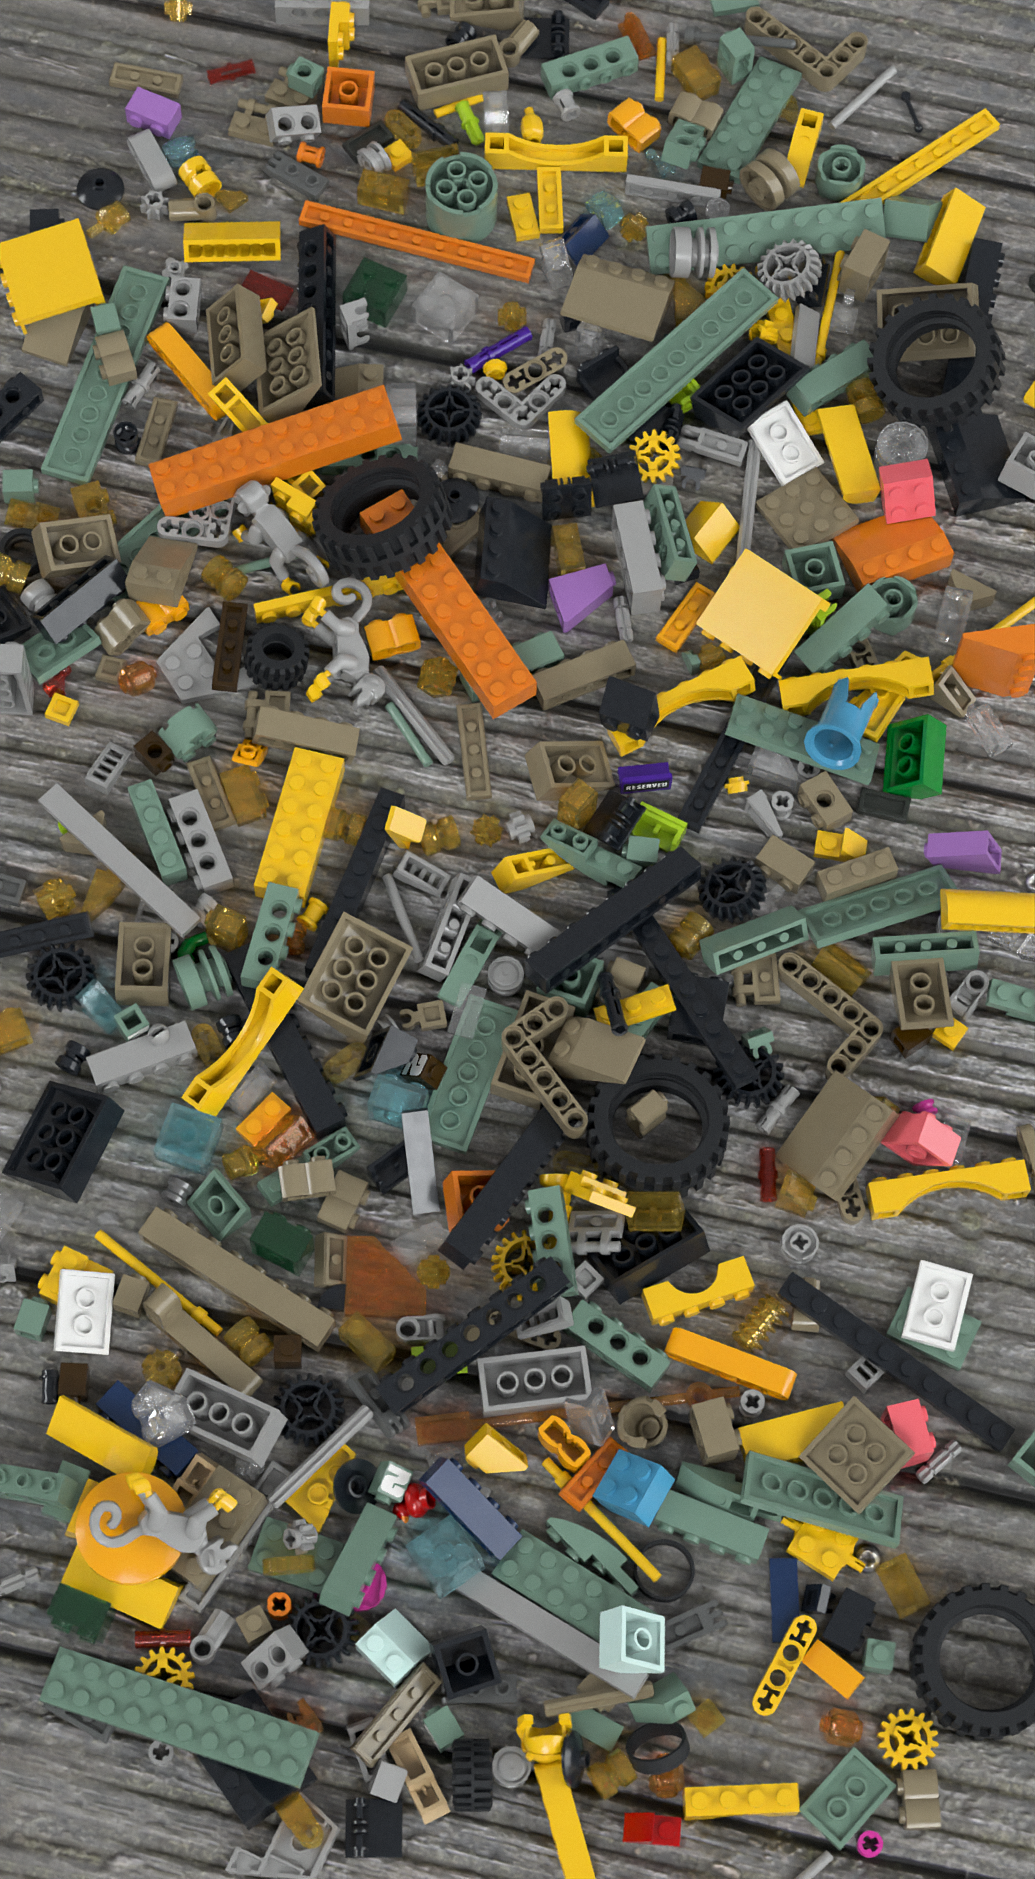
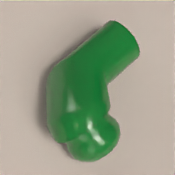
(190, 943)

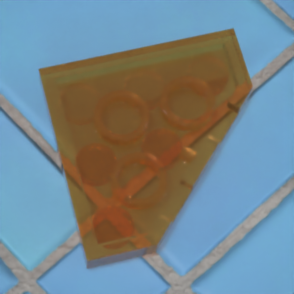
(379, 1283)

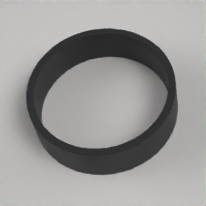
(681, 1548)
(662, 1764)

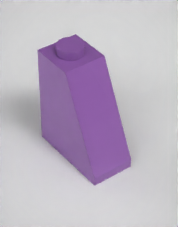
(580, 593)
(964, 851)

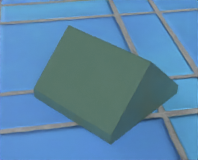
(910, 217)
(219, 1206)

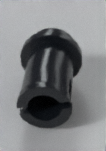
(49, 1386)

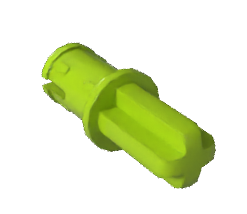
(470, 123)

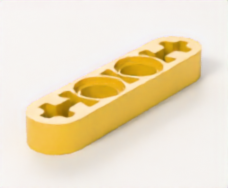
(788, 1667)

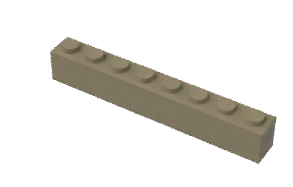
(236, 1278)

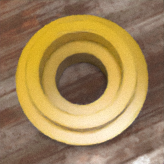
(495, 369)
(736, 785)

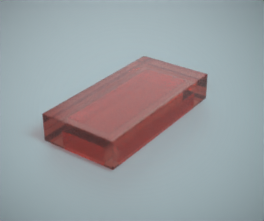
(268, 288)

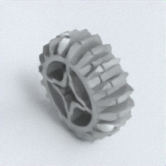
(788, 264)

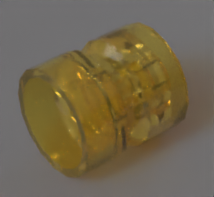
(866, 401)
(13, 574)
(222, 576)
(337, 822)
(431, 841)
(687, 937)
(246, 1338)
(611, 1774)

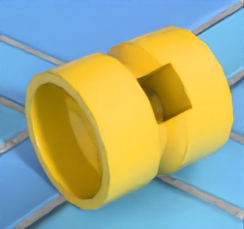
(199, 177)

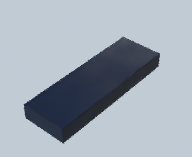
(783, 1597)

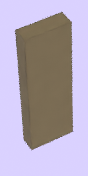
(155, 81)
(156, 431)
(212, 793)

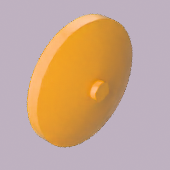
(144, 1557)

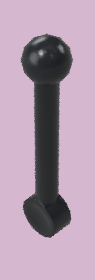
(905, 96)

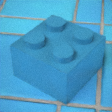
(633, 1487)

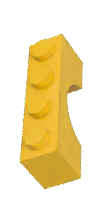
(666, 1302)
(738, 1800)

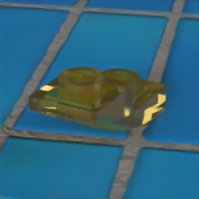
(29, 516)

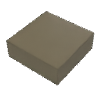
(109, 669)

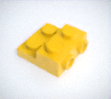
(340, 31)
(296, 504)
(600, 1193)
(69, 1260)

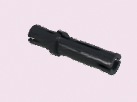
(435, 130)
(610, 996)

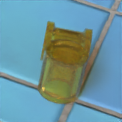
(299, 1818)

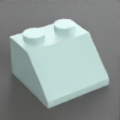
(631, 1641)
(393, 1647)

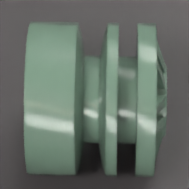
(203, 977)

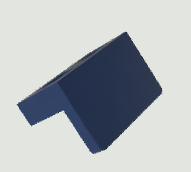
(584, 237)

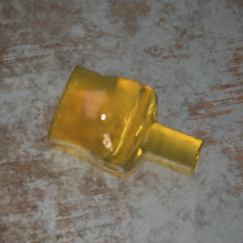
(109, 219)
(241, 1162)

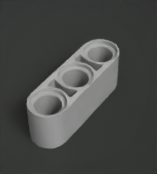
(151, 161)

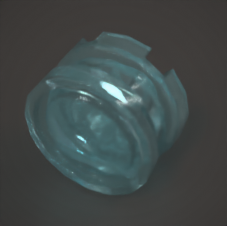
(180, 150)

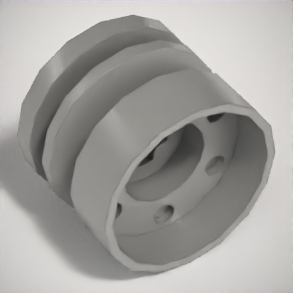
(695, 252)

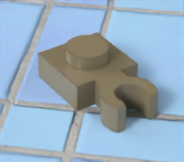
(428, 1015)

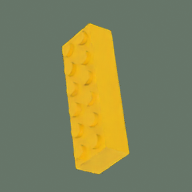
(300, 822)

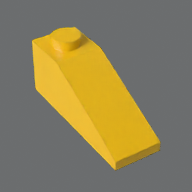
(528, 869)

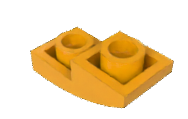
(250, 753)
(832, 1669)

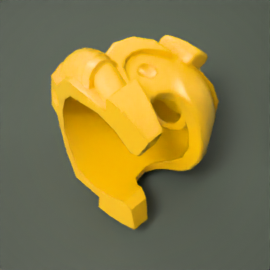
(543, 1743)

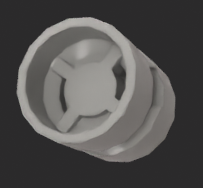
(37, 594)

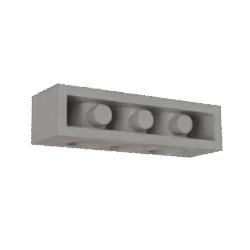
(317, 11)
(191, 807)
(446, 933)

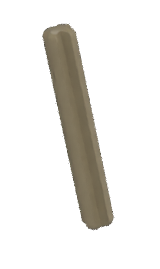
(593, 1700)

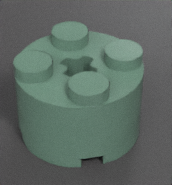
(839, 172)
(902, 598)
(188, 732)

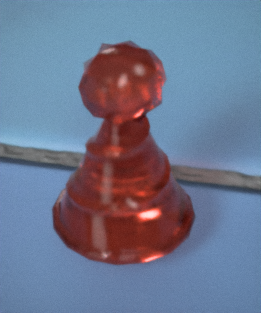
(57, 683)

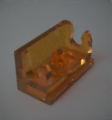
(283, 1141)
(308, 1717)

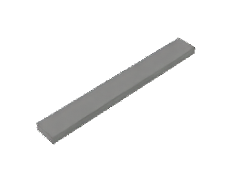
(119, 860)
(547, 1630)

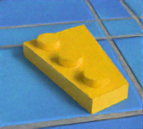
(316, 1495)

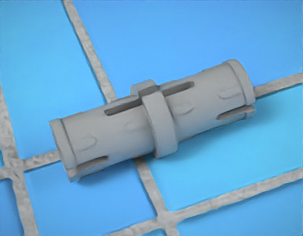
(141, 385)
(777, 1109)

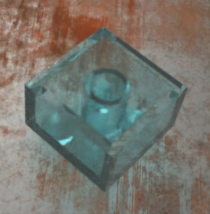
(393, 1096)
(188, 1139)
(445, 1556)

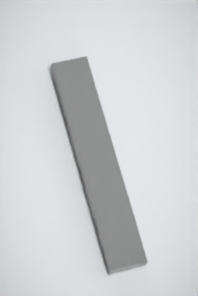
(268, 1482)

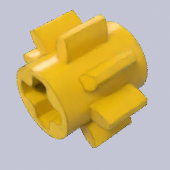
(765, 331)

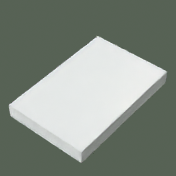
(785, 443)
(937, 1305)
(84, 1312)

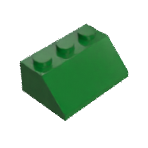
(915, 757)

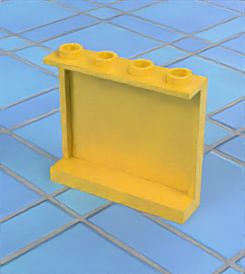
(49, 273)
(760, 613)

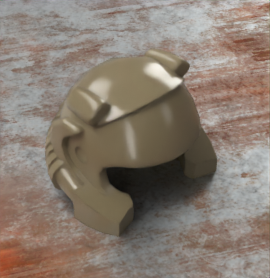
(642, 1423)

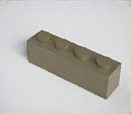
(498, 472)
(583, 674)
(293, 729)

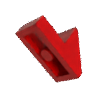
(652, 1829)

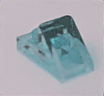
(99, 1006)

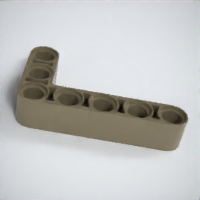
(818, 64)
(833, 1011)
(541, 1068)
(166, 1313)

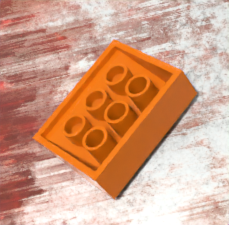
(892, 550)
(998, 660)

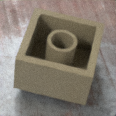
(863, 264)
(714, 1431)

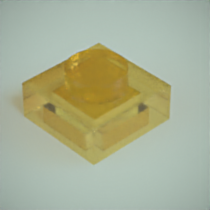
(706, 1718)

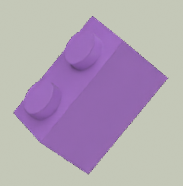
(153, 112)

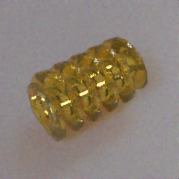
(759, 1323)

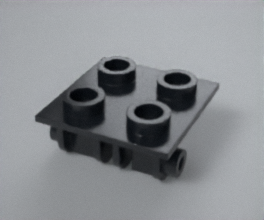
(553, 37)
(666, 420)
(615, 479)
(566, 500)
(614, 819)
(373, 1828)

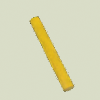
(660, 69)
(450, 108)

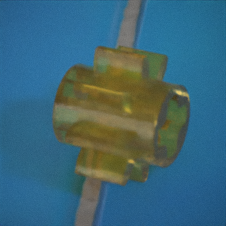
(178, 9)
(633, 227)
(512, 316)
(711, 656)
(487, 830)
(433, 1272)

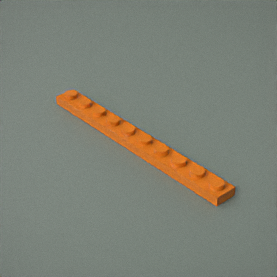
(418, 242)

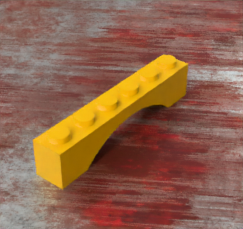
(597, 155)
(247, 418)
(908, 678)
(713, 684)
(271, 1004)
(1000, 1180)

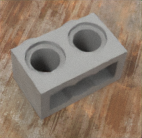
(292, 118)
(183, 304)
(275, 1657)

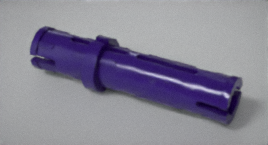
(499, 349)

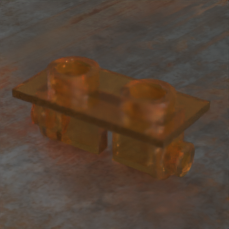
(634, 29)

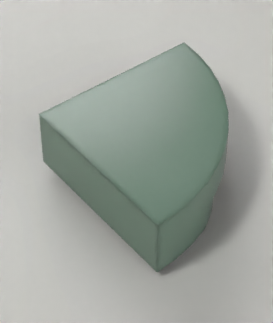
(692, 662)

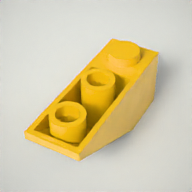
(804, 142)

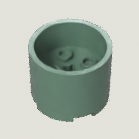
(461, 197)

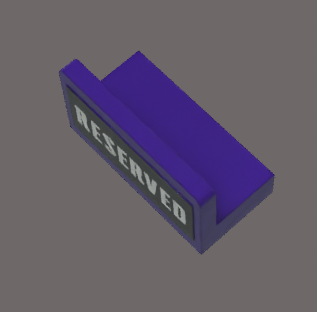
(644, 778)

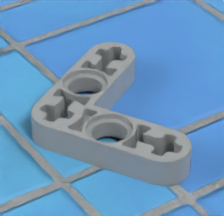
(519, 407)
(207, 528)

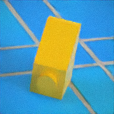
(494, 1452)

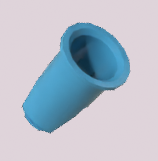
(840, 729)

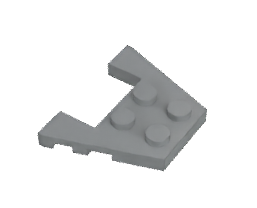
(189, 666)
(286, 1855)

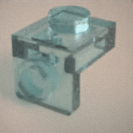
(606, 208)

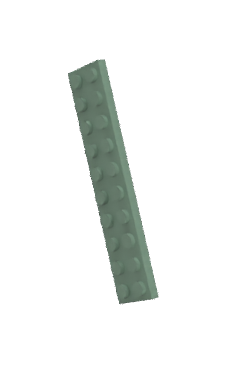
(747, 236)
(676, 360)
(93, 402)
(180, 1717)

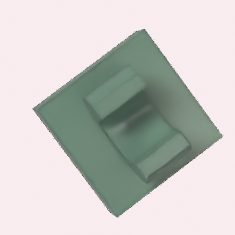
(757, 1038)

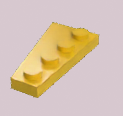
(886, 709)

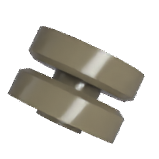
(769, 179)

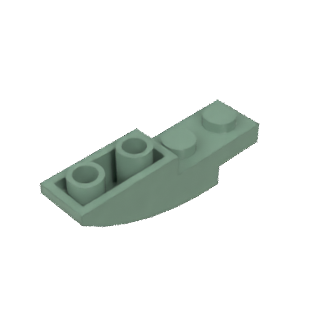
(587, 857)
(469, 962)
(1013, 999)
(337, 1147)
(717, 1490)
(586, 1545)

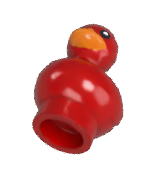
(416, 1503)

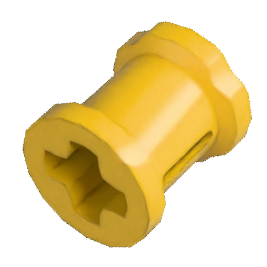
(313, 914)

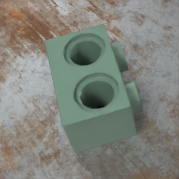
(735, 55)
(683, 144)

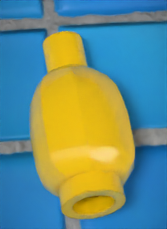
(531, 126)

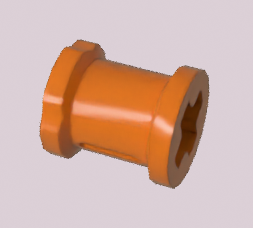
(310, 154)
(280, 1598)

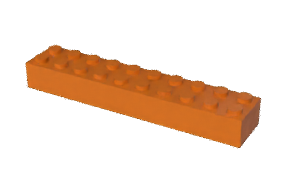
(275, 450)
(457, 618)

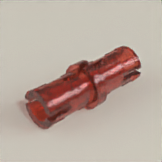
(214, 75)
(767, 1174)
(162, 1638)

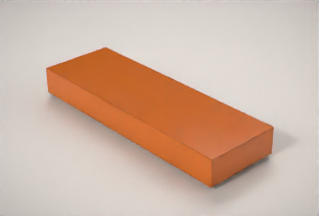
(585, 1482)

